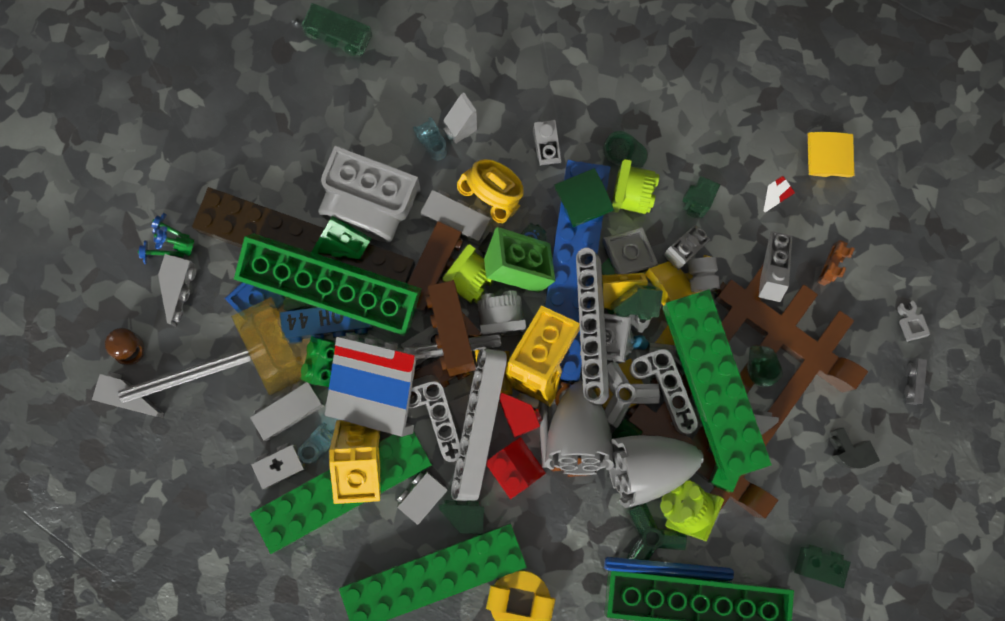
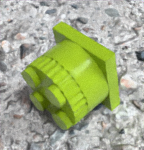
(634, 189)
(469, 275)
(691, 510)

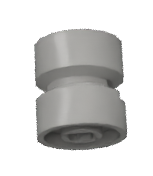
(703, 274)

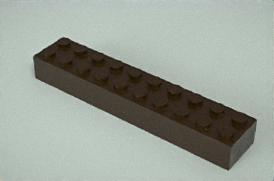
(233, 218)

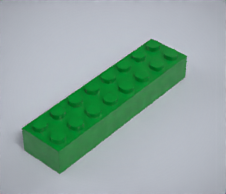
(327, 283)
(716, 385)
(313, 504)
(433, 576)
(693, 599)

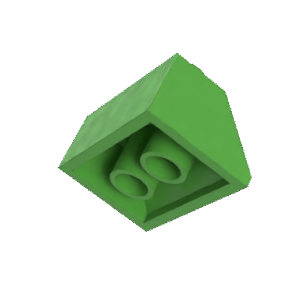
(519, 261)

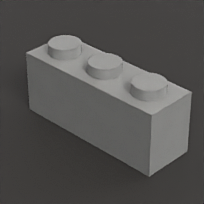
(456, 215)
(286, 410)

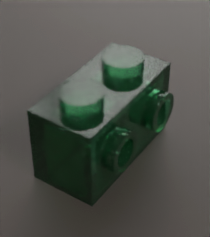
(700, 197)
(822, 567)

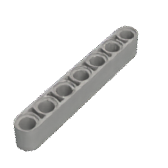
(586, 316)
(478, 425)

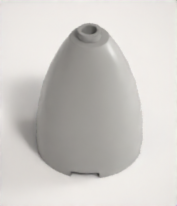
(577, 432)
(651, 467)

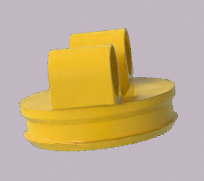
(477, 182)
(499, 593)

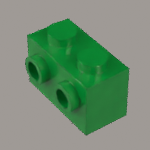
(318, 361)

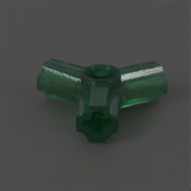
(665, 537)

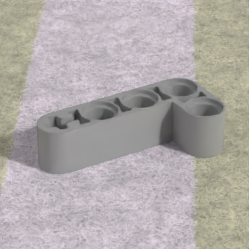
(668, 393)
(439, 418)

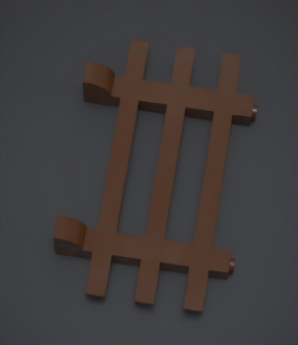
(779, 332)

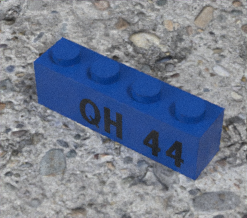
(318, 323)

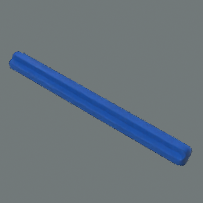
(668, 569)

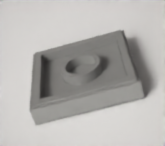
(630, 252)

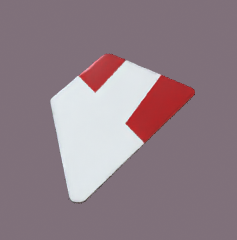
(777, 192)

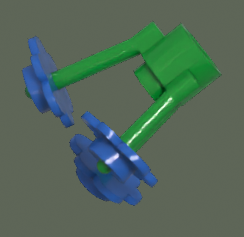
(182, 245)

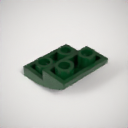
(584, 197)

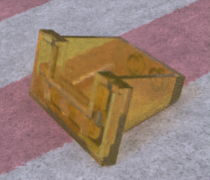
(268, 346)

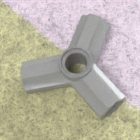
(638, 394)

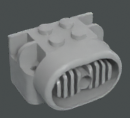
(366, 194)

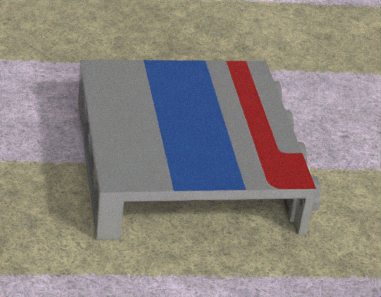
(372, 383)

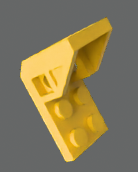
(537, 358)
(355, 463)

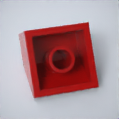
(519, 415)
(515, 468)

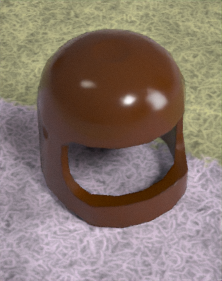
(122, 344)

